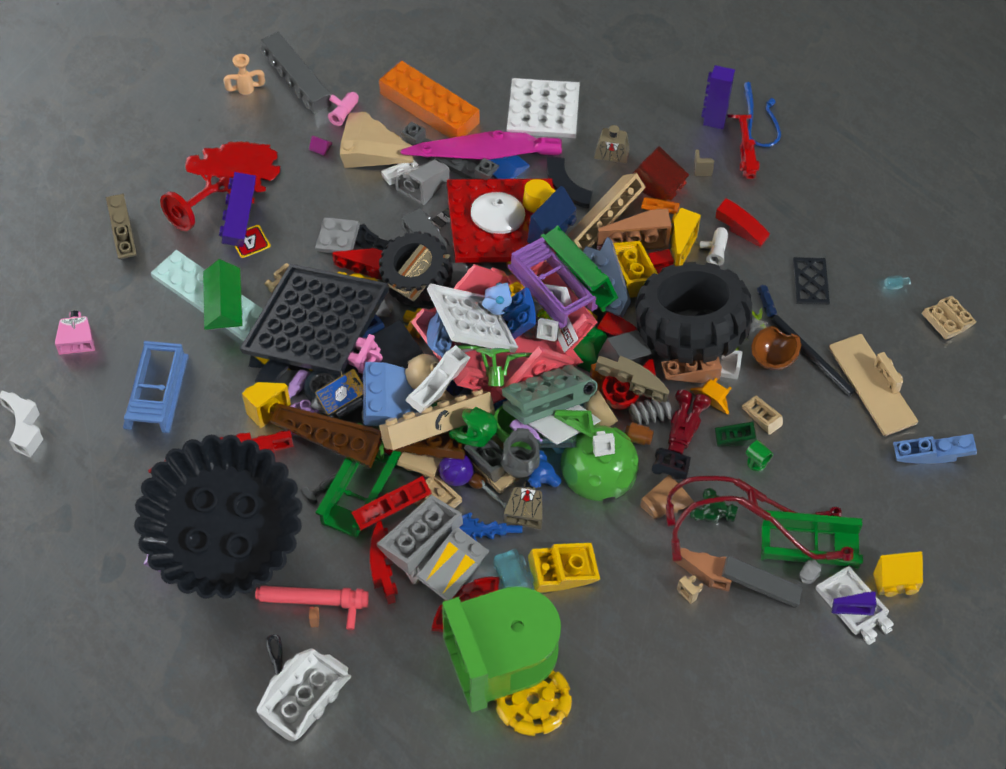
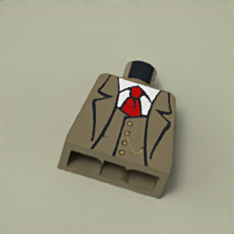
(612, 145)
(524, 507)

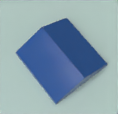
(509, 167)

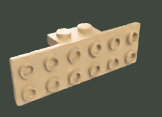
(875, 383)

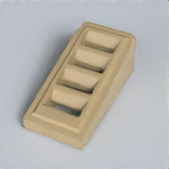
(768, 424)

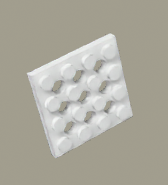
(551, 114)
(468, 320)

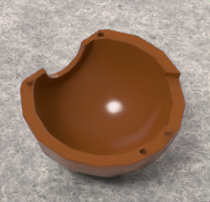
(774, 349)

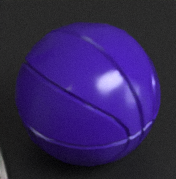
(456, 471)

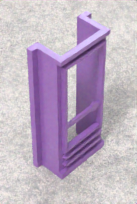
(534, 253)

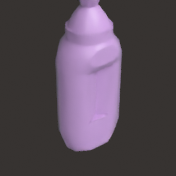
(297, 383)
(517, 424)

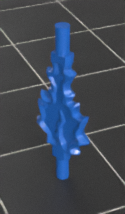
(474, 529)

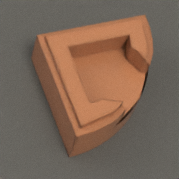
(314, 616)

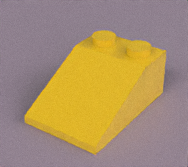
(684, 234)
(634, 265)

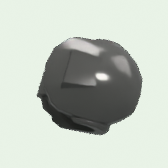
(517, 460)

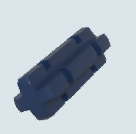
(767, 301)

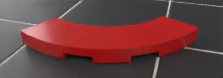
(468, 591)

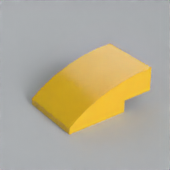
(563, 566)

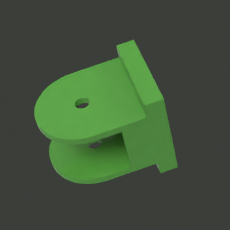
(501, 642)

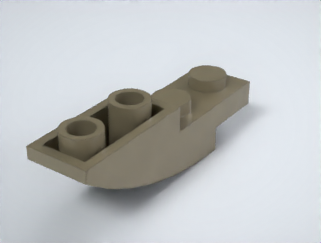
(121, 226)
(641, 379)

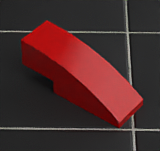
(741, 222)

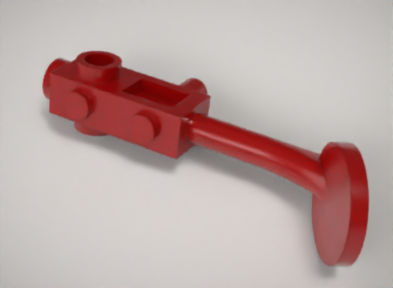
(748, 158)

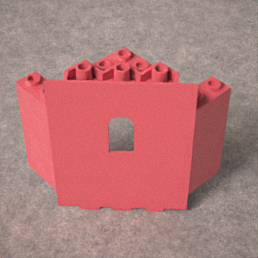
(545, 354)

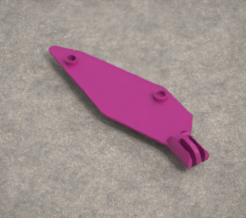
(486, 145)

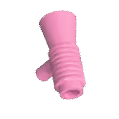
(344, 107)

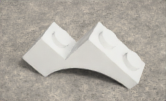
(438, 380)
(26, 435)

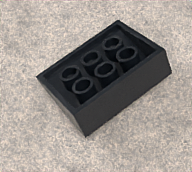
(396, 346)

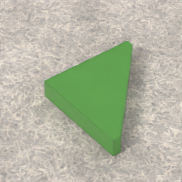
(577, 419)

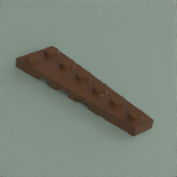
(340, 436)

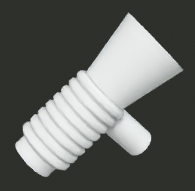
(717, 246)

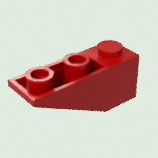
(360, 261)

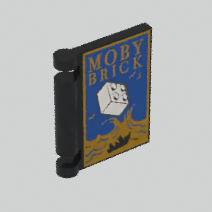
(342, 394)

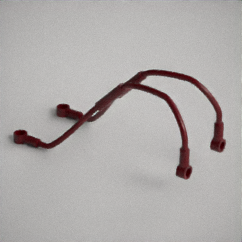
(751, 504)

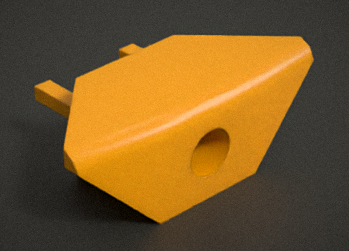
(716, 393)

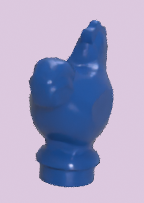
(544, 474)

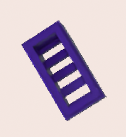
(855, 604)

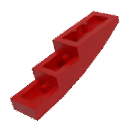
(391, 503)

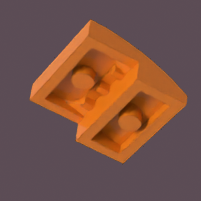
(652, 204)

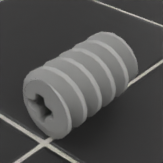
(649, 409)

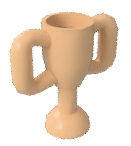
(244, 80)

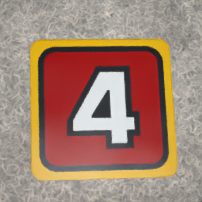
(254, 242)

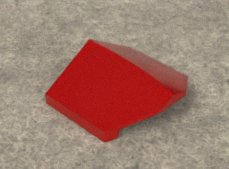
(615, 325)

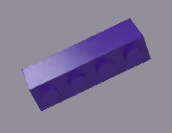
(718, 96)
(238, 210)

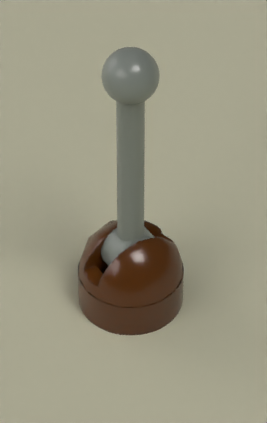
(478, 481)

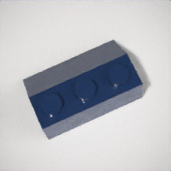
(555, 211)

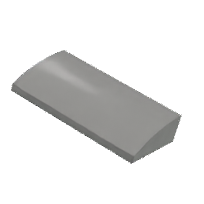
(420, 533)

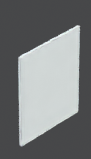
(557, 430)

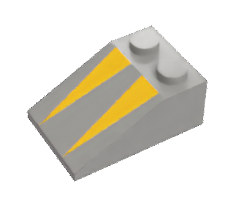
(452, 564)

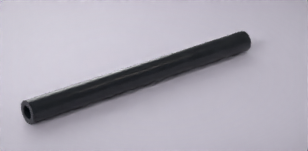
(815, 357)

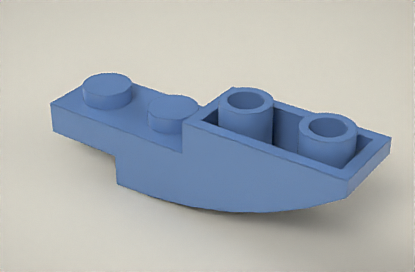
(437, 336)
(930, 451)

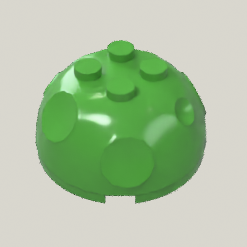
(600, 475)

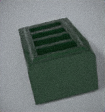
(736, 441)

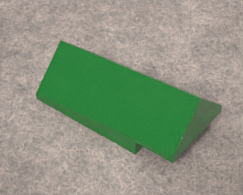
(222, 296)

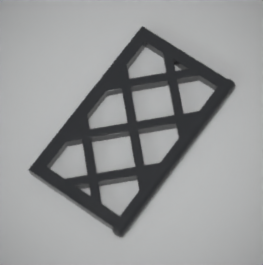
(813, 299)

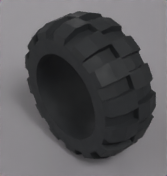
(694, 336)

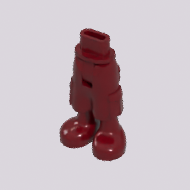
(683, 424)

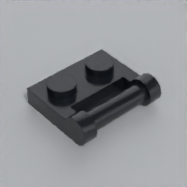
(677, 467)

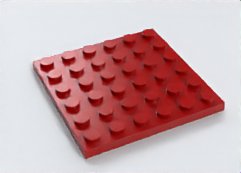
(473, 243)

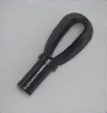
(276, 662)

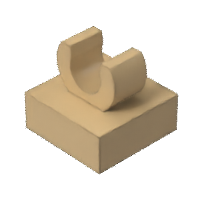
(688, 590)

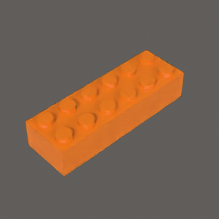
(429, 101)

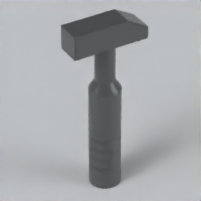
(322, 487)

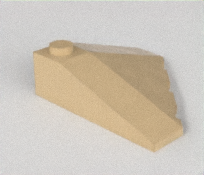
(370, 143)

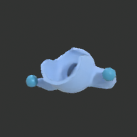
(497, 298)

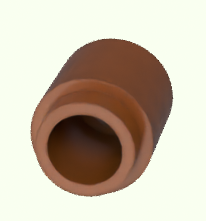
(639, 434)

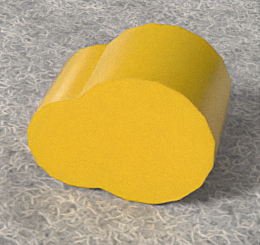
(536, 193)

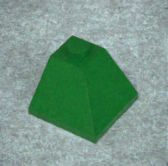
(590, 347)

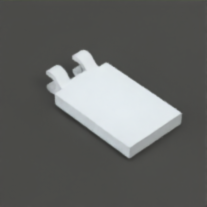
(848, 583)

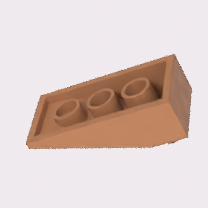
(649, 227)

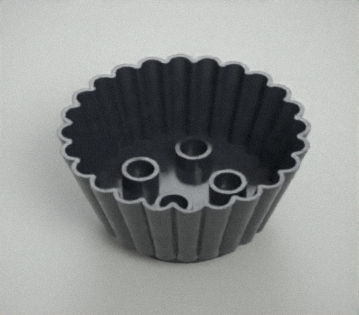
(218, 516)

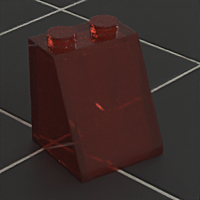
(661, 175)

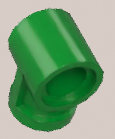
(758, 456)

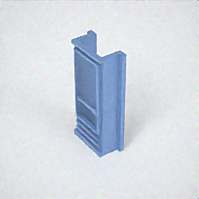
(156, 411)

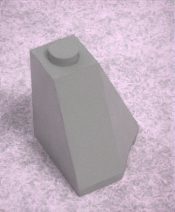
(423, 181)

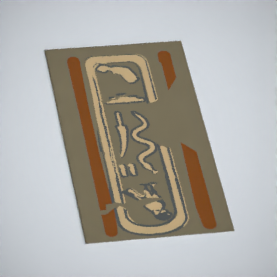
(415, 266)

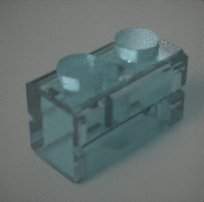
(512, 570)

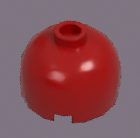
(617, 393)

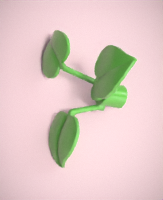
(494, 374)

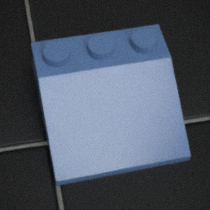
(384, 393)

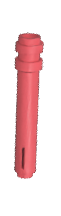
(345, 598)

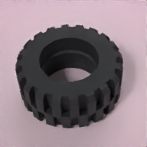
(400, 251)

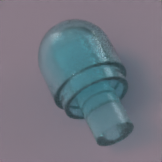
(896, 282)

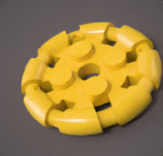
(540, 710)

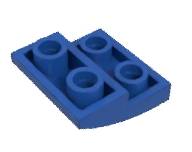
(520, 313)

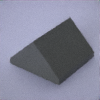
(627, 345)
(487, 459)

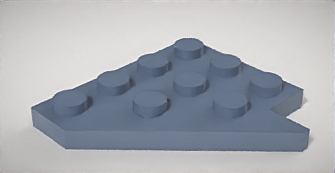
(608, 263)

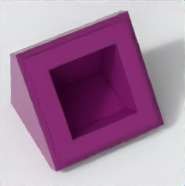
(319, 145)

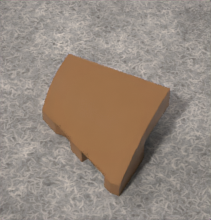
(655, 501)

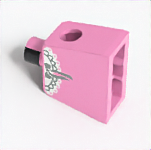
(74, 335)

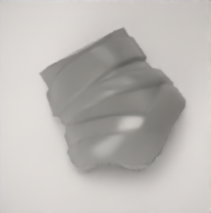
(810, 572)

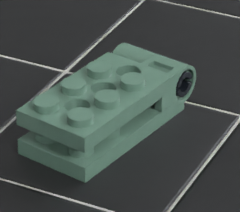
(548, 392)

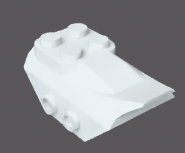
(301, 692)

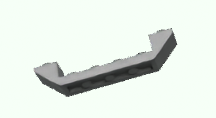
(464, 167)

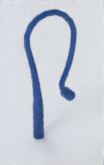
(769, 104)

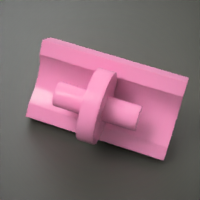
(368, 353)

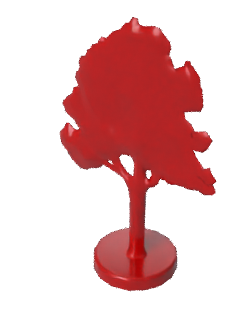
(220, 162)

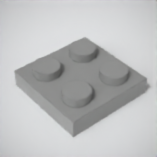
(337, 235)

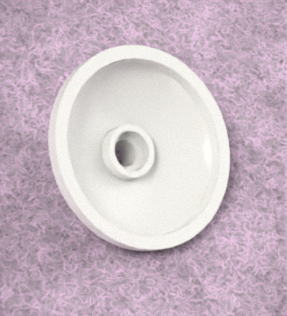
(497, 213)

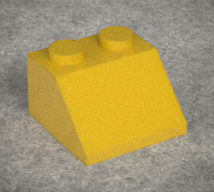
(262, 400)
(899, 574)

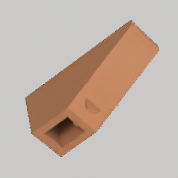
(696, 372)
(705, 568)

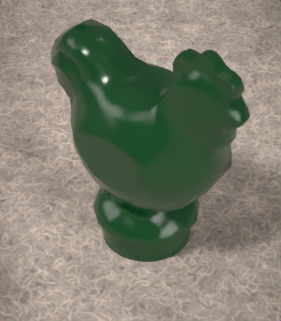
(714, 511)

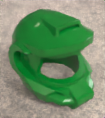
(479, 429)

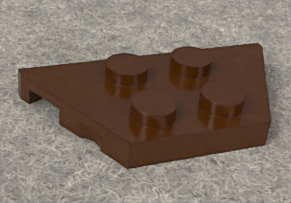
(438, 446)

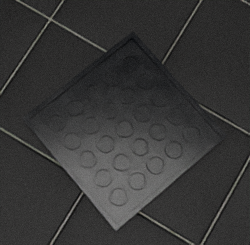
(315, 319)

